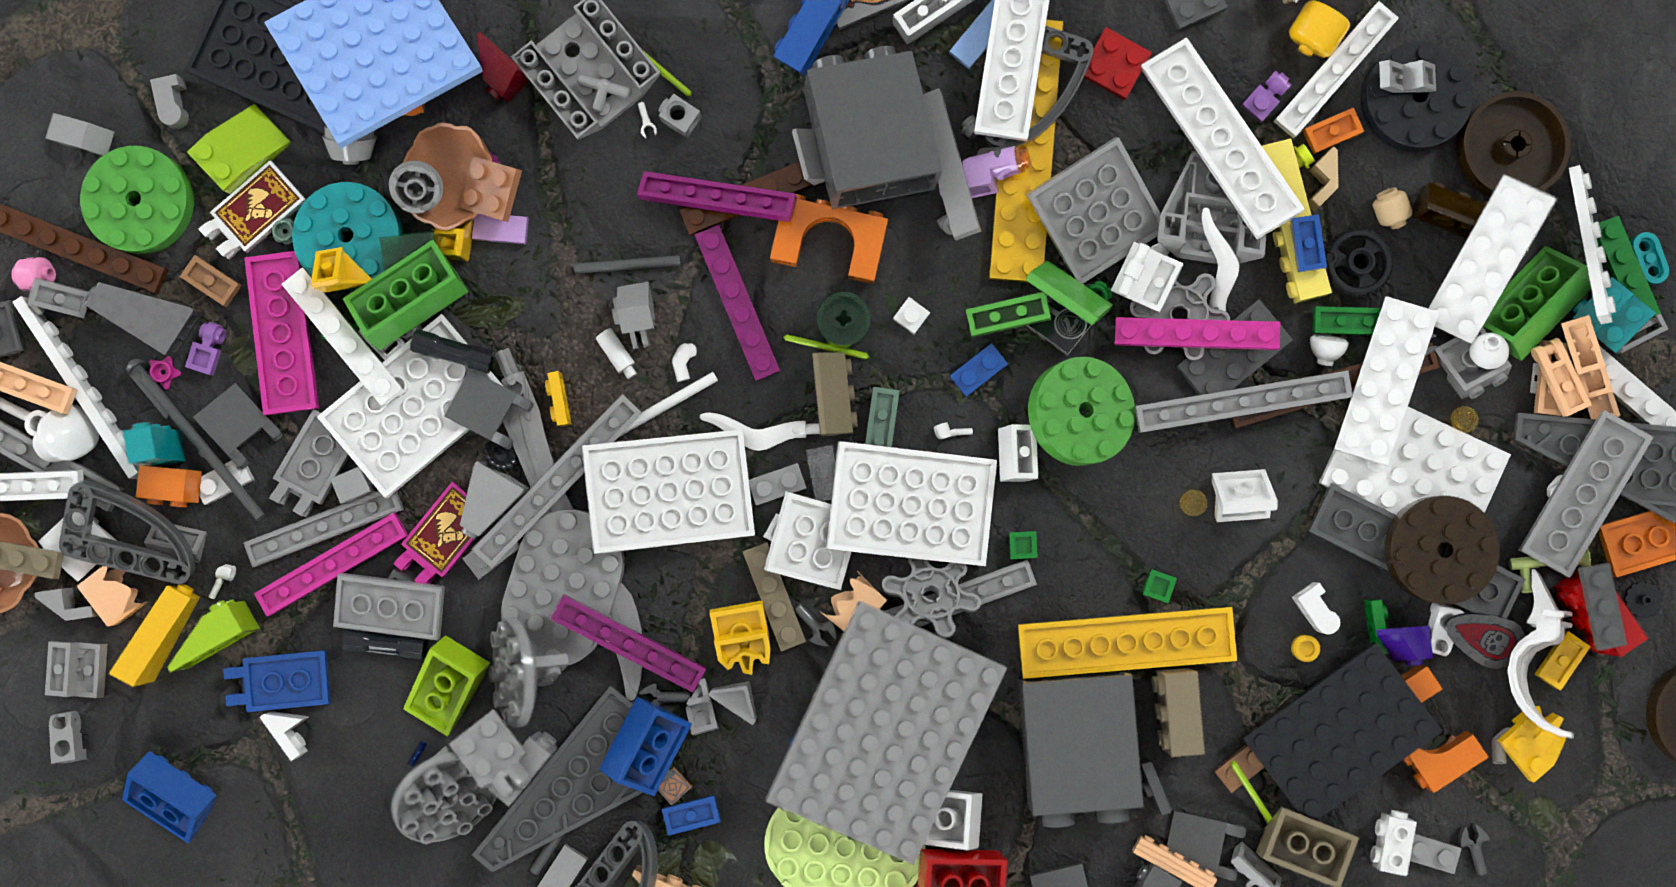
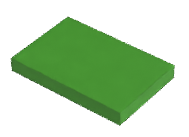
(1069, 292)

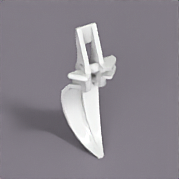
(1549, 631)

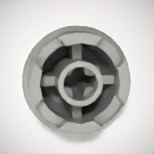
(352, 153)
(416, 186)

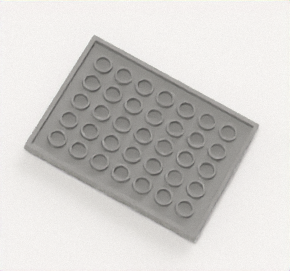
(886, 732)

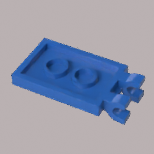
(281, 681)

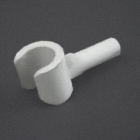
(645, 119)
(943, 431)
(222, 573)

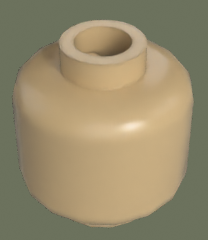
(1392, 208)

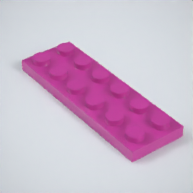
(280, 336)

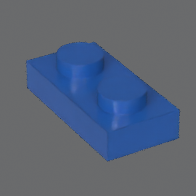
(1308, 243)
(978, 370)
(691, 815)

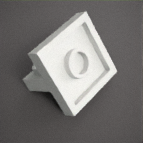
(1243, 495)

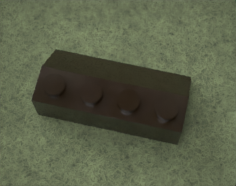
(1447, 209)

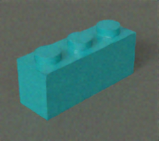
(154, 445)

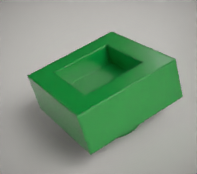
(1023, 545)
(1159, 586)

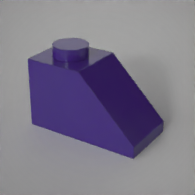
(1407, 643)

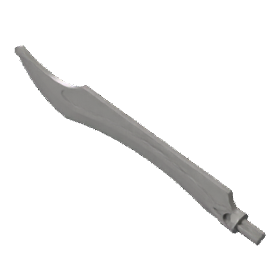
(535, 458)

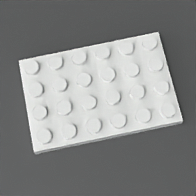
(411, 430)
(1424, 463)
(667, 491)
(911, 504)

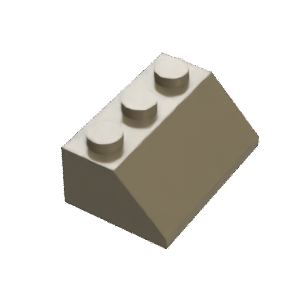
(834, 394)
(1307, 847)

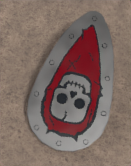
(1484, 637)

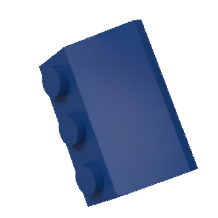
(645, 747)
(168, 796)

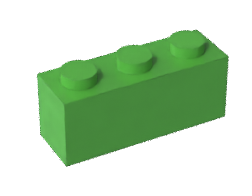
(1008, 314)

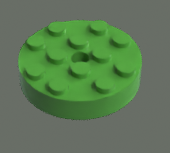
(117, 182)
(1056, 414)

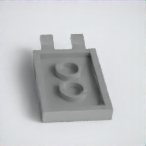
(309, 466)

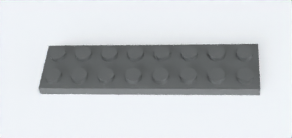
(1362, 531)

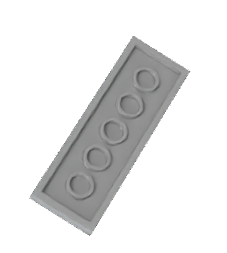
(1585, 493)

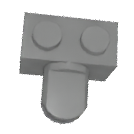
(634, 311)

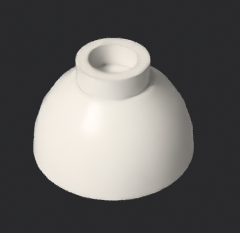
(1327, 348)
(1489, 351)

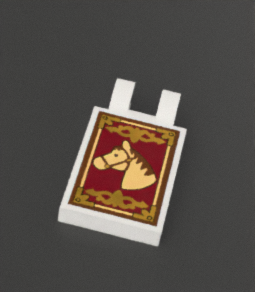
(252, 210)

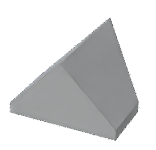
(736, 698)

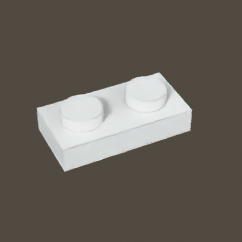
(214, 488)

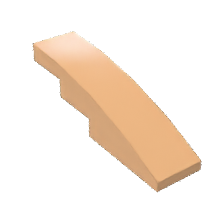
(1590, 365)

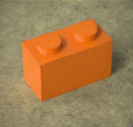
(168, 484)

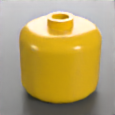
(1319, 29)

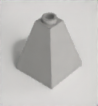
(488, 498)

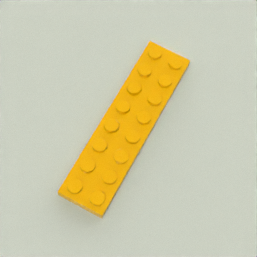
(1127, 642)

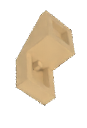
(1327, 173)

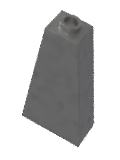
(150, 319)

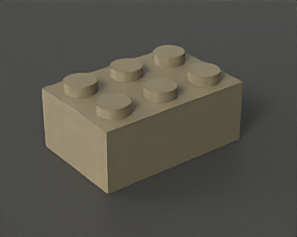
(1178, 711)

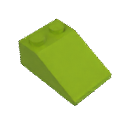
(239, 148)
(214, 632)
(445, 684)

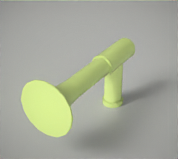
(1524, 565)

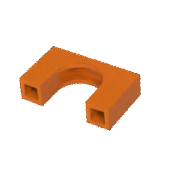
(866, 230)
(1444, 764)

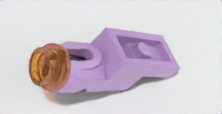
(992, 164)

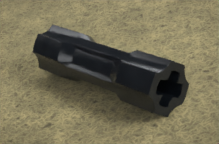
(450, 350)
(383, 643)

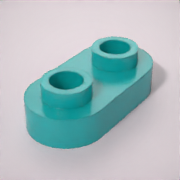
(1651, 257)

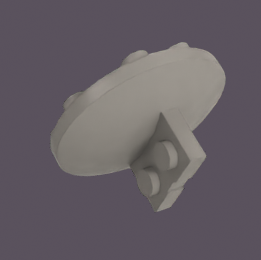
(519, 671)
(439, 800)

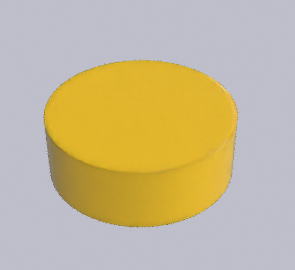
(1305, 648)

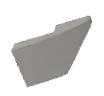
(701, 710)

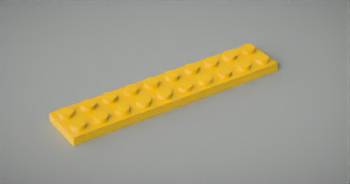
(1017, 230)

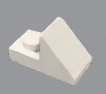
(281, 727)

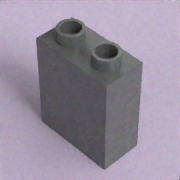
(871, 127)
(1080, 746)

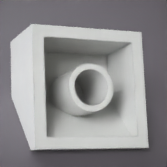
(957, 821)

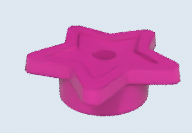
(167, 365)

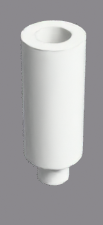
(616, 353)

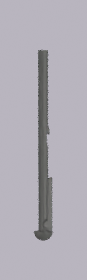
(136, 370)

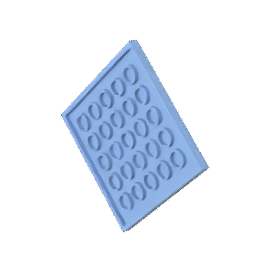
(371, 58)

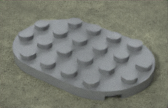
(556, 561)

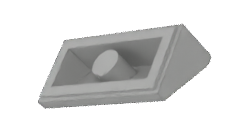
(808, 155)
(195, 538)

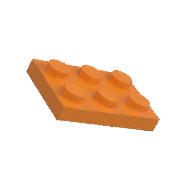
(1638, 542)

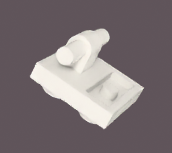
(1147, 277)

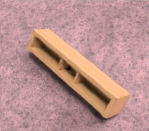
(1173, 862)

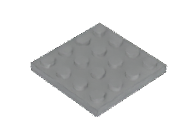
(1096, 210)

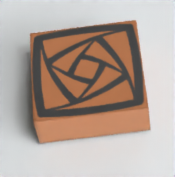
(674, 787)

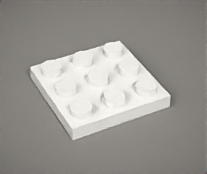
(801, 543)

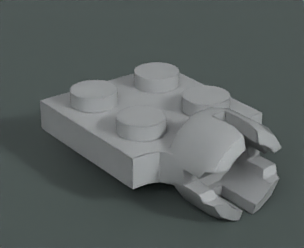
(492, 755)

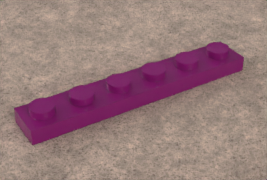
(717, 196)
(737, 303)
(627, 643)

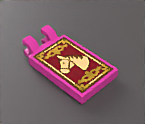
(437, 538)

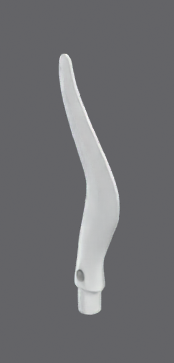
(1227, 263)
(763, 438)

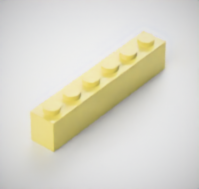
(1300, 285)

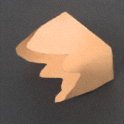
(109, 596)
(845, 602)

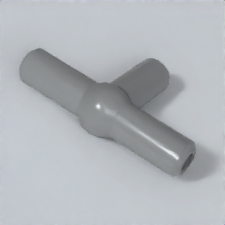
(603, 87)

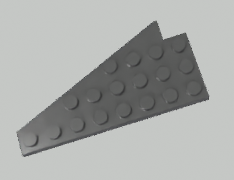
(1651, 482)
(566, 790)

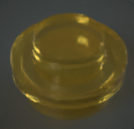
(1464, 419)
(1193, 503)

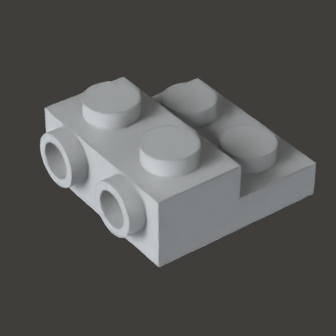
(1463, 373)

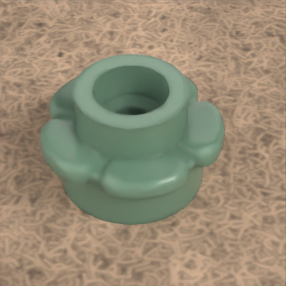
(278, 228)

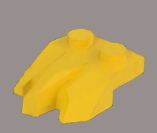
(741, 635)
(1531, 746)

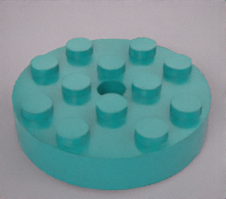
(345, 209)

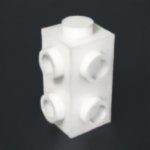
(1393, 842)

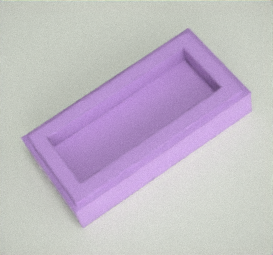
(495, 230)

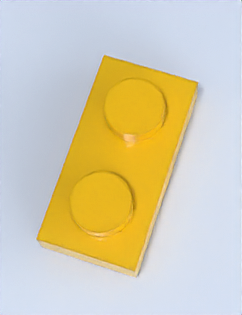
(560, 409)
(1562, 661)

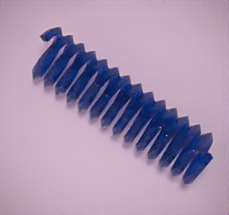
(417, 754)

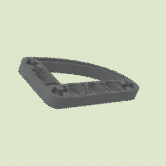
(1082, 65)
(113, 559)
(614, 868)

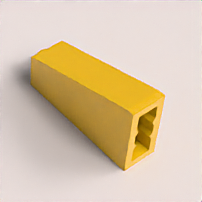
(156, 636)

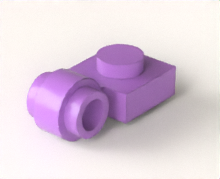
(1262, 101)
(203, 356)

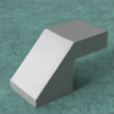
(1407, 77)
(79, 134)
(63, 604)

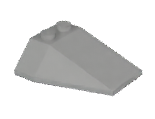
(1181, 218)

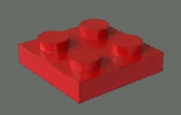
(1116, 63)

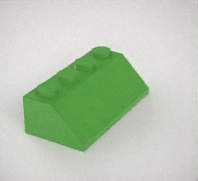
(405, 295)
(1537, 300)

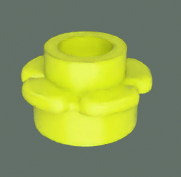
(1303, 156)

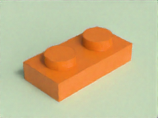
(1333, 131)

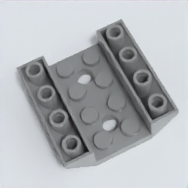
(604, 53)

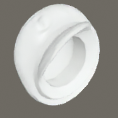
(65, 436)

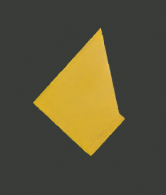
(455, 242)
(336, 271)

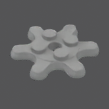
(1193, 301)
(943, 583)

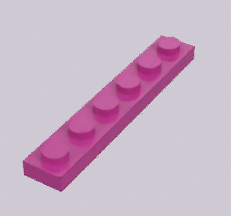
(1197, 333)
(329, 564)

